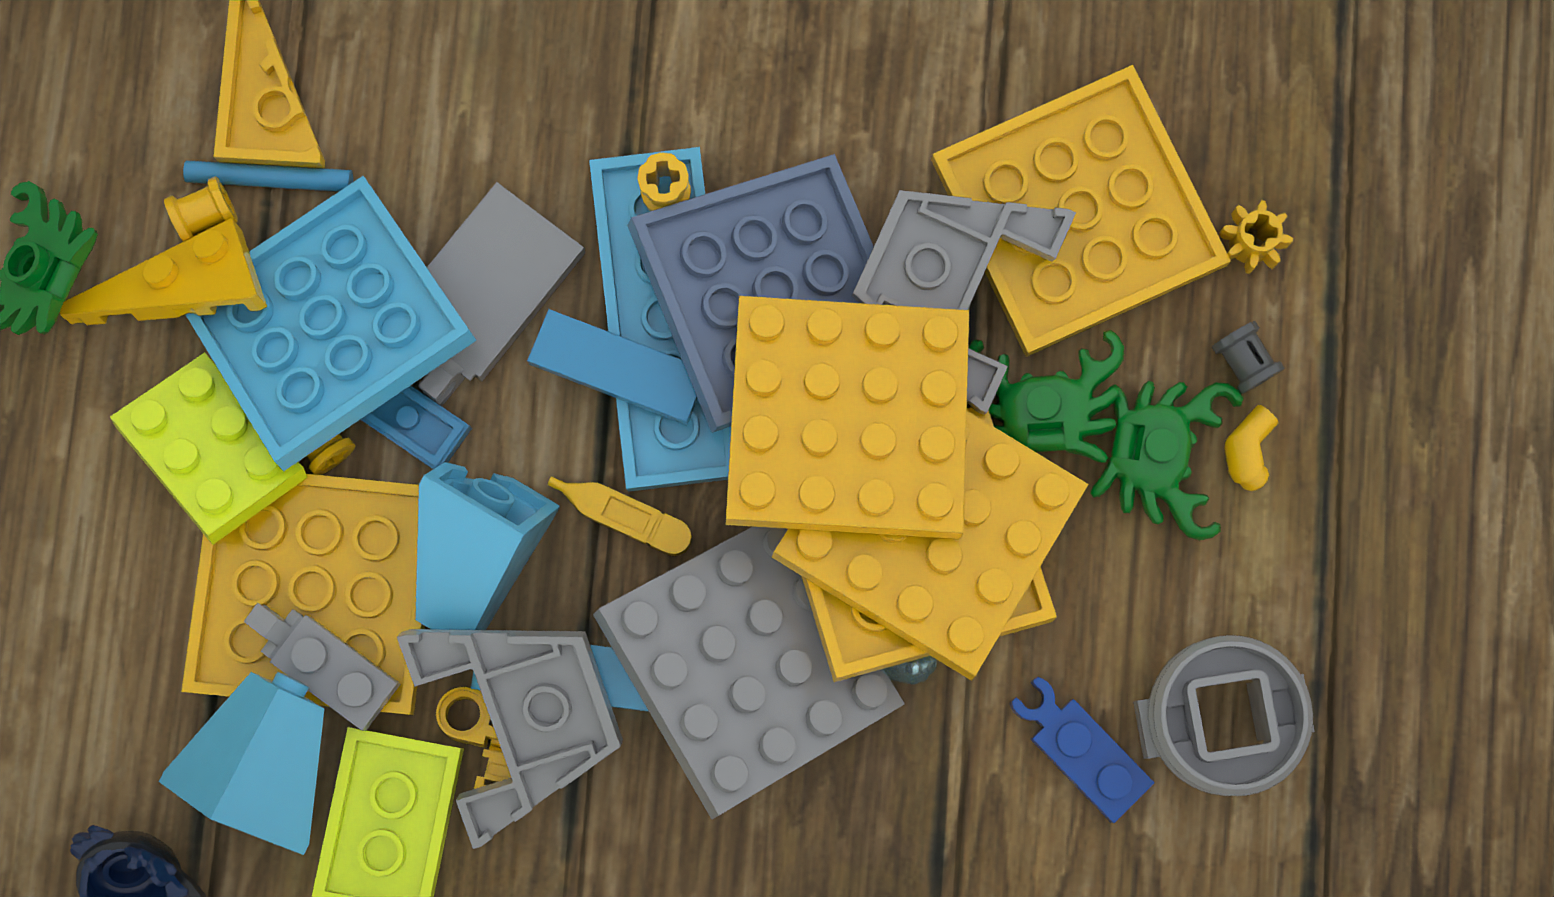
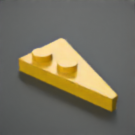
(258, 103)
(185, 279)

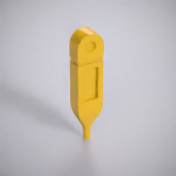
(627, 516)

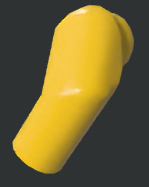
(1244, 450)

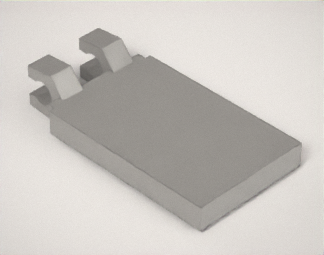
(497, 279)

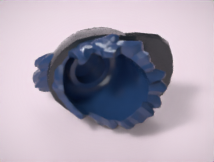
(128, 866)

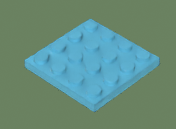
(341, 329)

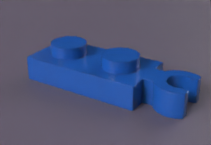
(1085, 753)

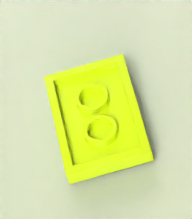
(205, 449)
(387, 817)

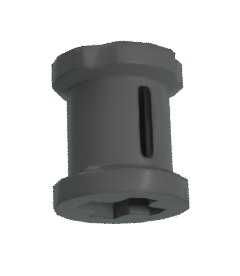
(1248, 357)

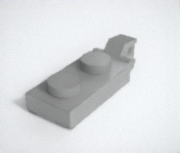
(324, 664)

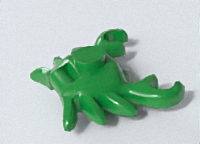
(41, 263)
(1057, 410)
(1155, 450)

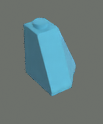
(473, 544)
(256, 762)

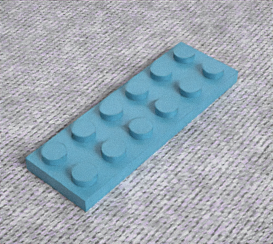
(654, 448)

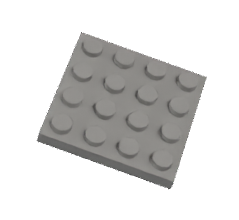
(738, 669)

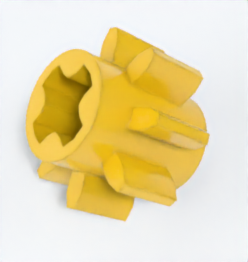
(1268, 229)

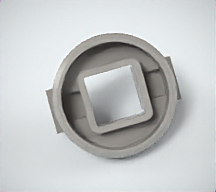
(1280, 710)

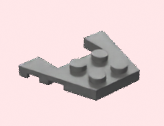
(936, 256)
(542, 705)

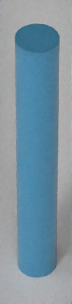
(267, 175)

